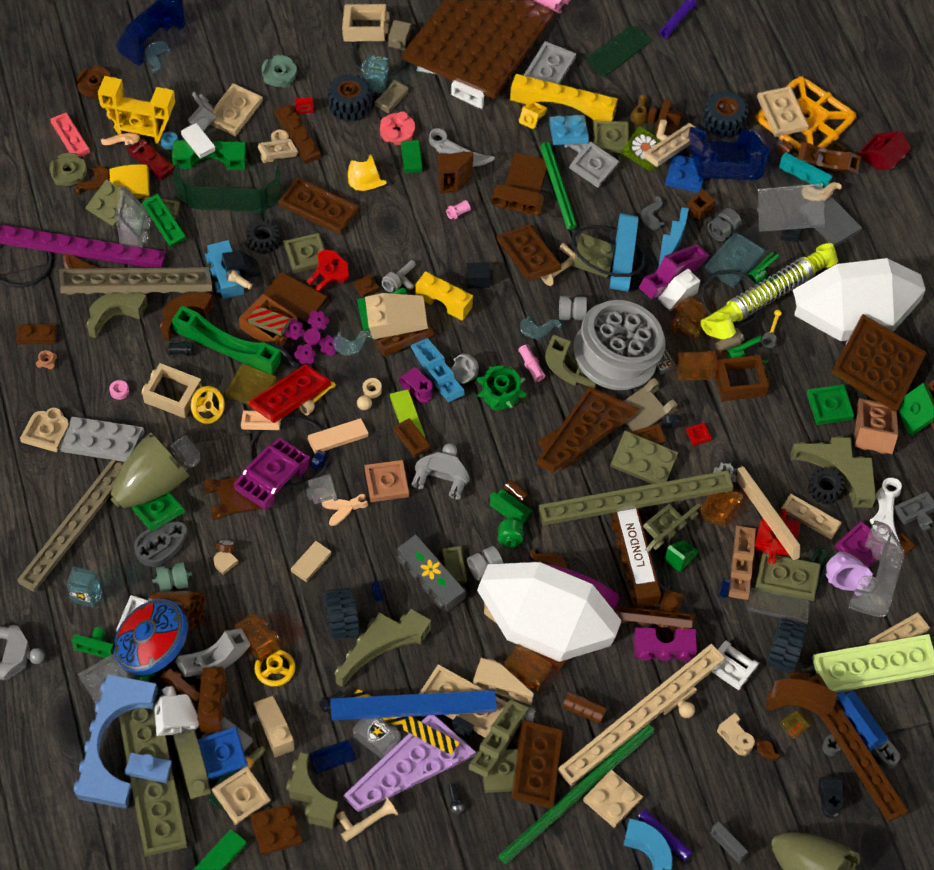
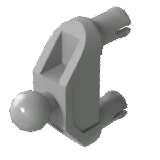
(442, 466)
(17, 652)

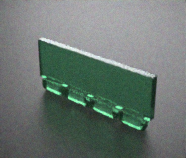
(618, 50)

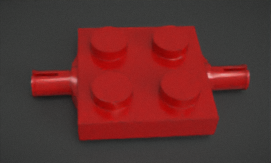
(768, 542)

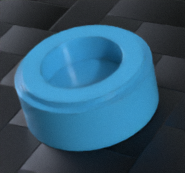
(167, 139)

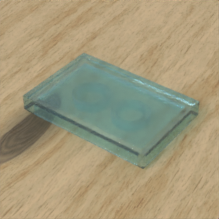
(736, 255)

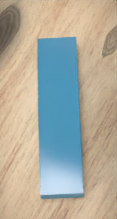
(671, 242)
(437, 370)

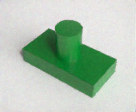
(94, 644)

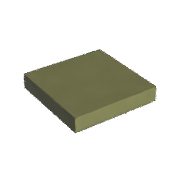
(610, 135)
(303, 252)

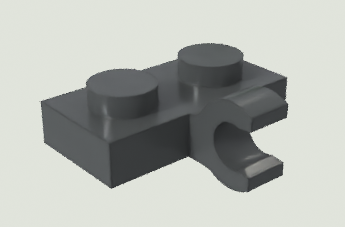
(917, 509)

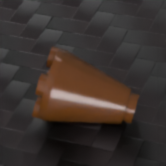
(189, 601)

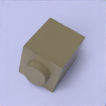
(399, 35)

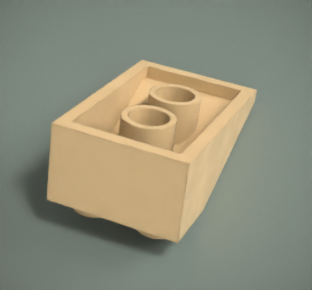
(395, 314)

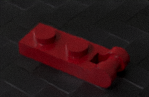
(157, 164)

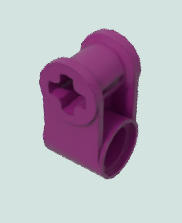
(417, 385)

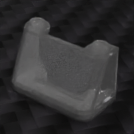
(876, 594)

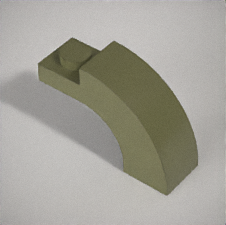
(192, 763)

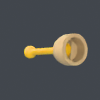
(308, 406)

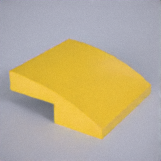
(133, 177)

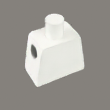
(174, 713)

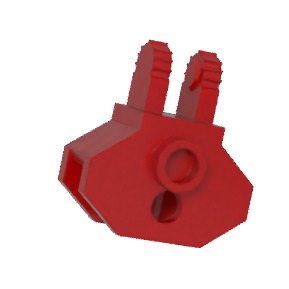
(328, 271)

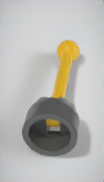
(770, 335)

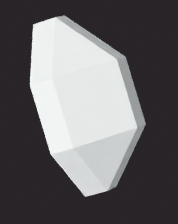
(848, 290)
(548, 610)

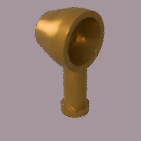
(639, 115)

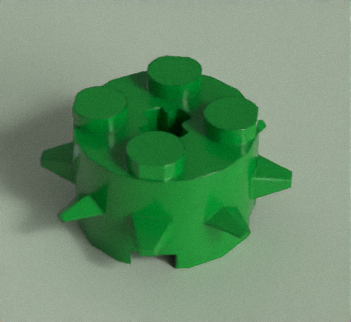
(501, 387)

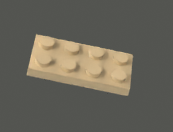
(446, 682)

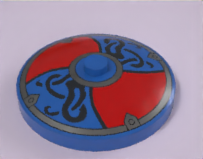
(150, 637)

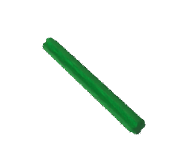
(558, 186)

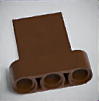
(522, 186)

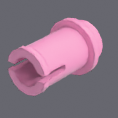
(454, 211)

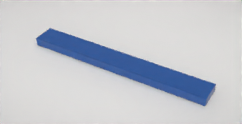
(413, 705)

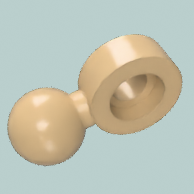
(364, 402)

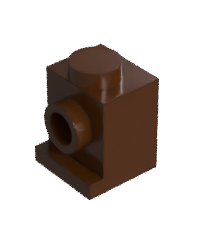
(700, 205)

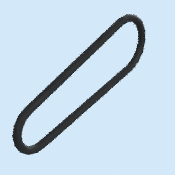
(664, 564)

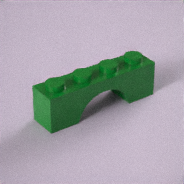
(230, 153)

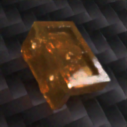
(689, 317)

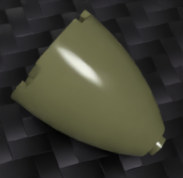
(146, 474)
(812, 852)

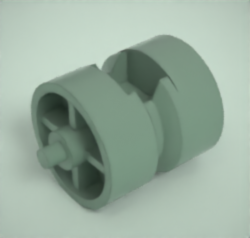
(172, 577)

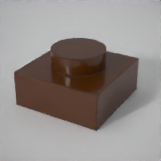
(366, 286)

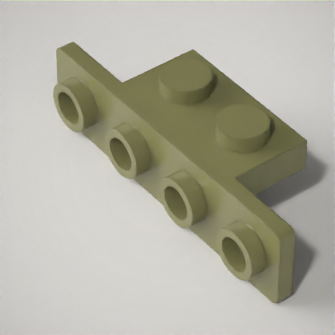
(665, 523)

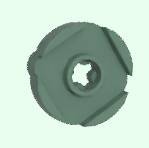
(281, 79)

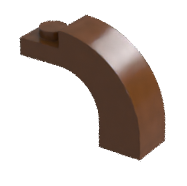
(829, 159)
(802, 694)

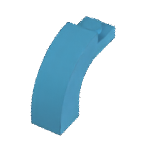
(651, 842)

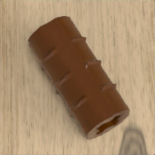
(584, 707)

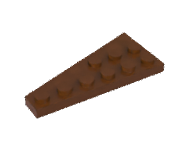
(587, 424)

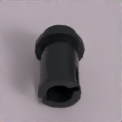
(181, 348)
(325, 702)

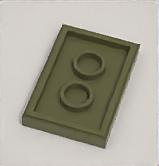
(786, 577)

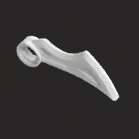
(886, 503)

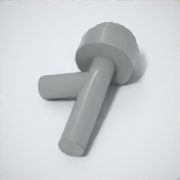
(393, 281)

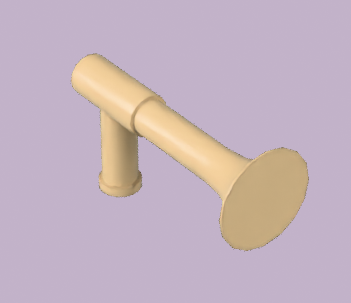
(548, 279)
(352, 831)

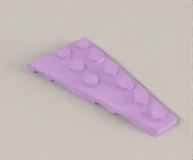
(406, 766)

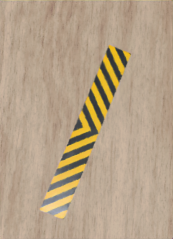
(419, 730)

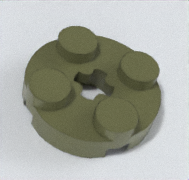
(69, 178)

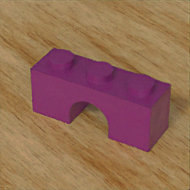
(649, 647)

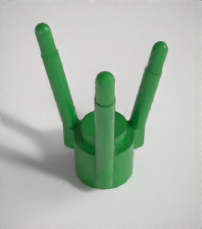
(759, 273)
(738, 351)

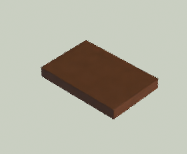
(295, 297)

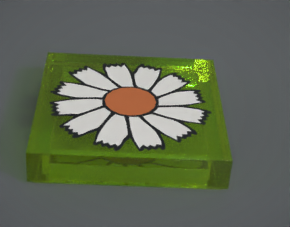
(638, 145)

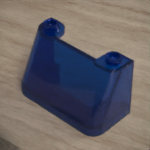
(159, 14)
(729, 160)

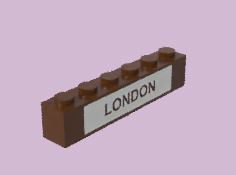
(635, 558)

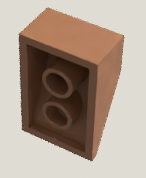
(875, 427)

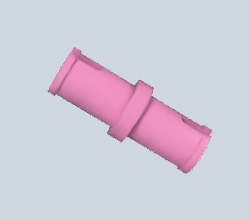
(532, 363)

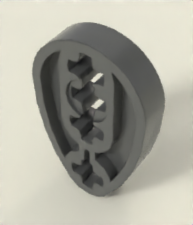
(165, 552)

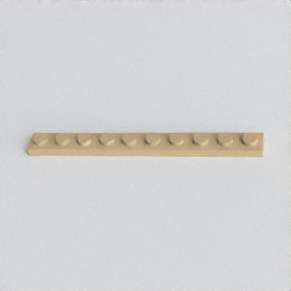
(641, 715)

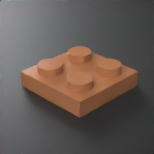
(386, 481)

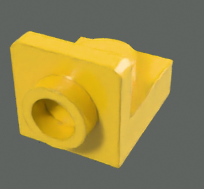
(531, 114)

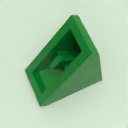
(680, 555)

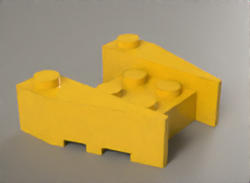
(136, 115)

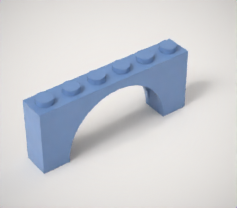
(117, 698)

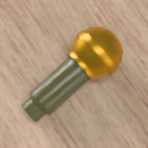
(254, 756)

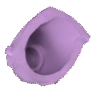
(845, 571)

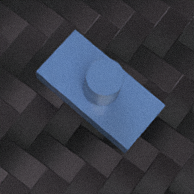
(148, 767)

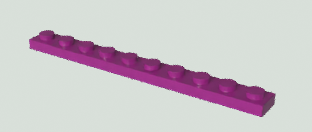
(82, 247)

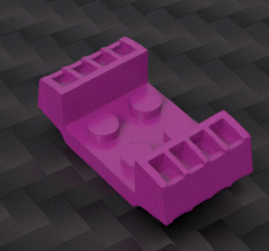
(271, 472)

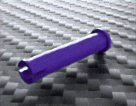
(677, 18)
(673, 842)

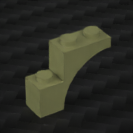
(320, 809)

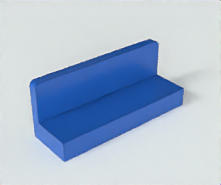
(861, 720)

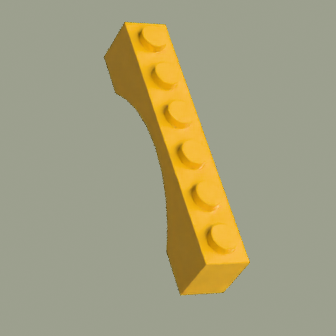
(596, 106)

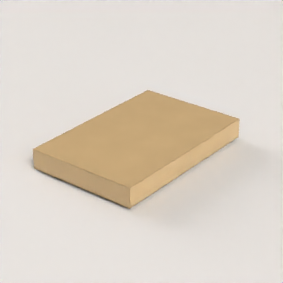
(235, 109)
(782, 111)

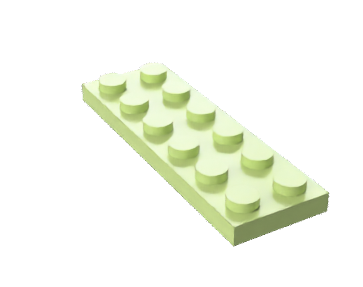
(876, 663)

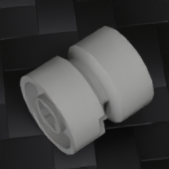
(572, 308)
(478, 563)

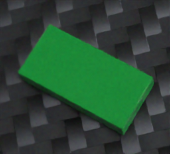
(411, 156)

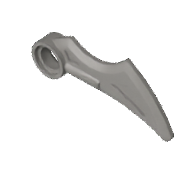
(448, 146)

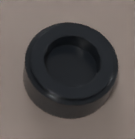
(672, 421)

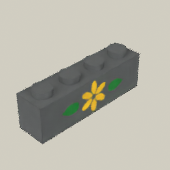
(431, 573)

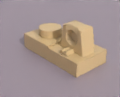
(277, 149)

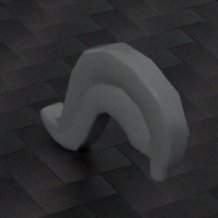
(648, 218)

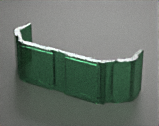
(227, 198)

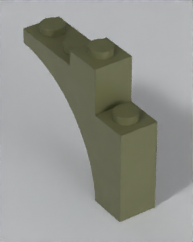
(838, 455)

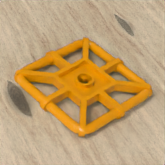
(817, 114)

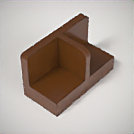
(671, 116)

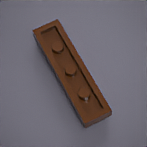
(297, 133)
(662, 618)

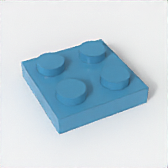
(568, 130)

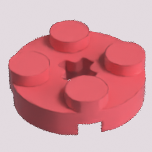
(397, 120)

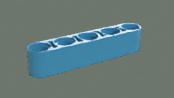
(624, 251)

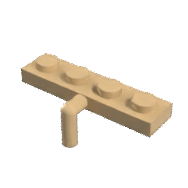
(669, 145)

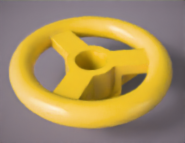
(198, 404)
(276, 660)

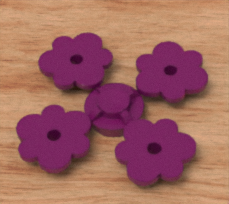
(311, 337)

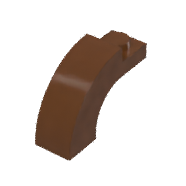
(196, 301)

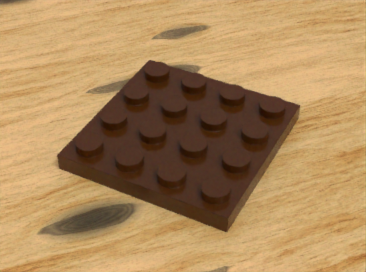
(878, 362)

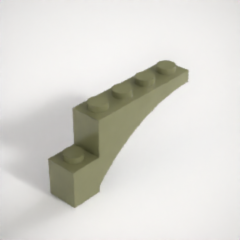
(382, 636)

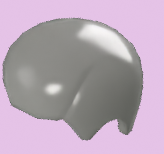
(465, 368)

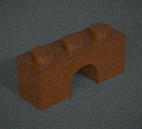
(212, 691)

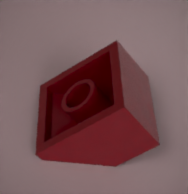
(885, 150)

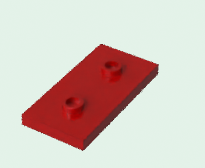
(289, 393)

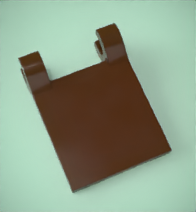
(230, 500)

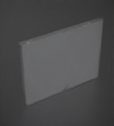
(791, 207)

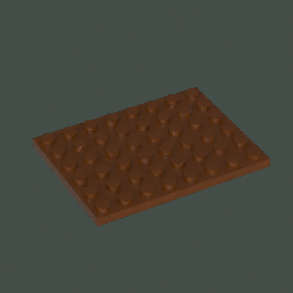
(478, 40)

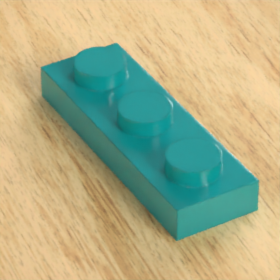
(804, 170)

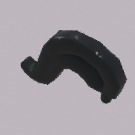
(284, 355)

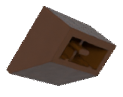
(454, 170)

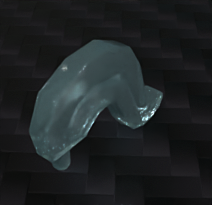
(152, 51)
(537, 332)
(350, 348)

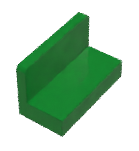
(509, 506)

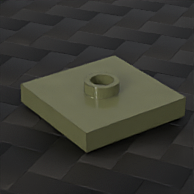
(502, 775)

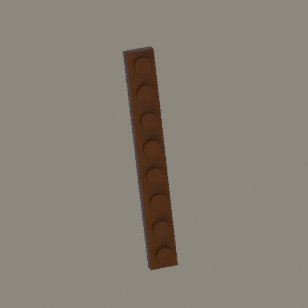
(862, 760)

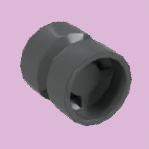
(724, 224)

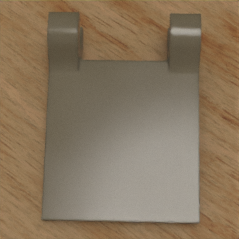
(650, 408)

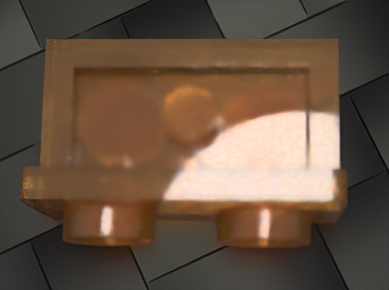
(720, 507)

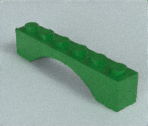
(195, 327)

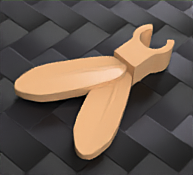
(344, 508)

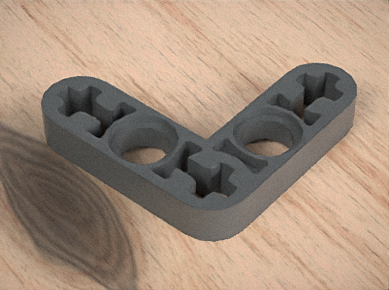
(890, 751)

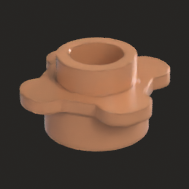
(46, 355)

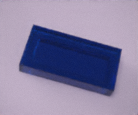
(332, 756)

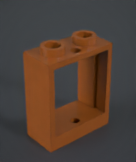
(255, 332)

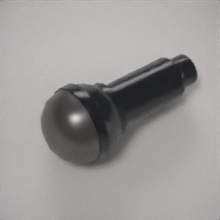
(457, 805)

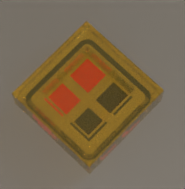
(794, 724)

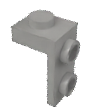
(204, 114)

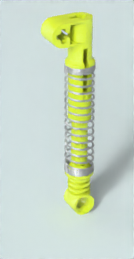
(721, 322)

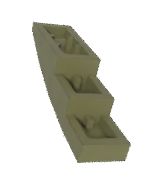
(498, 738)

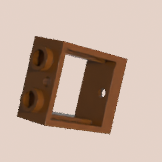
(745, 391)

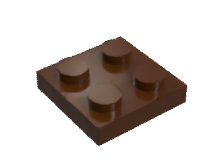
(275, 829)

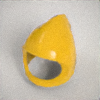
(364, 175)

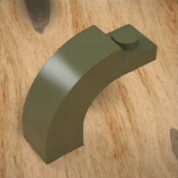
(113, 305)
(564, 364)

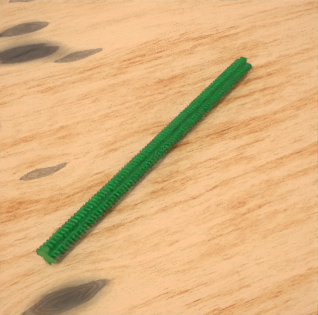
(579, 790)

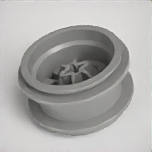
(629, 355)

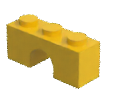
(456, 300)

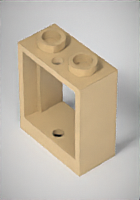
(365, 12)
(178, 408)

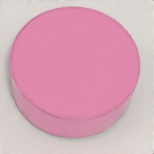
(119, 389)

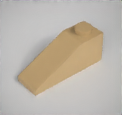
(496, 677)
(274, 726)

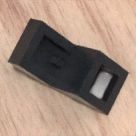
(241, 261)

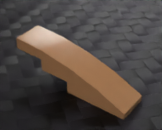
(742, 562)

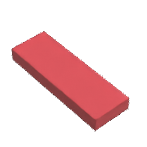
(69, 135)

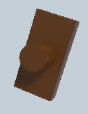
(670, 602)

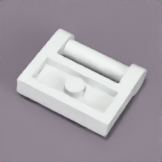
(732, 671)

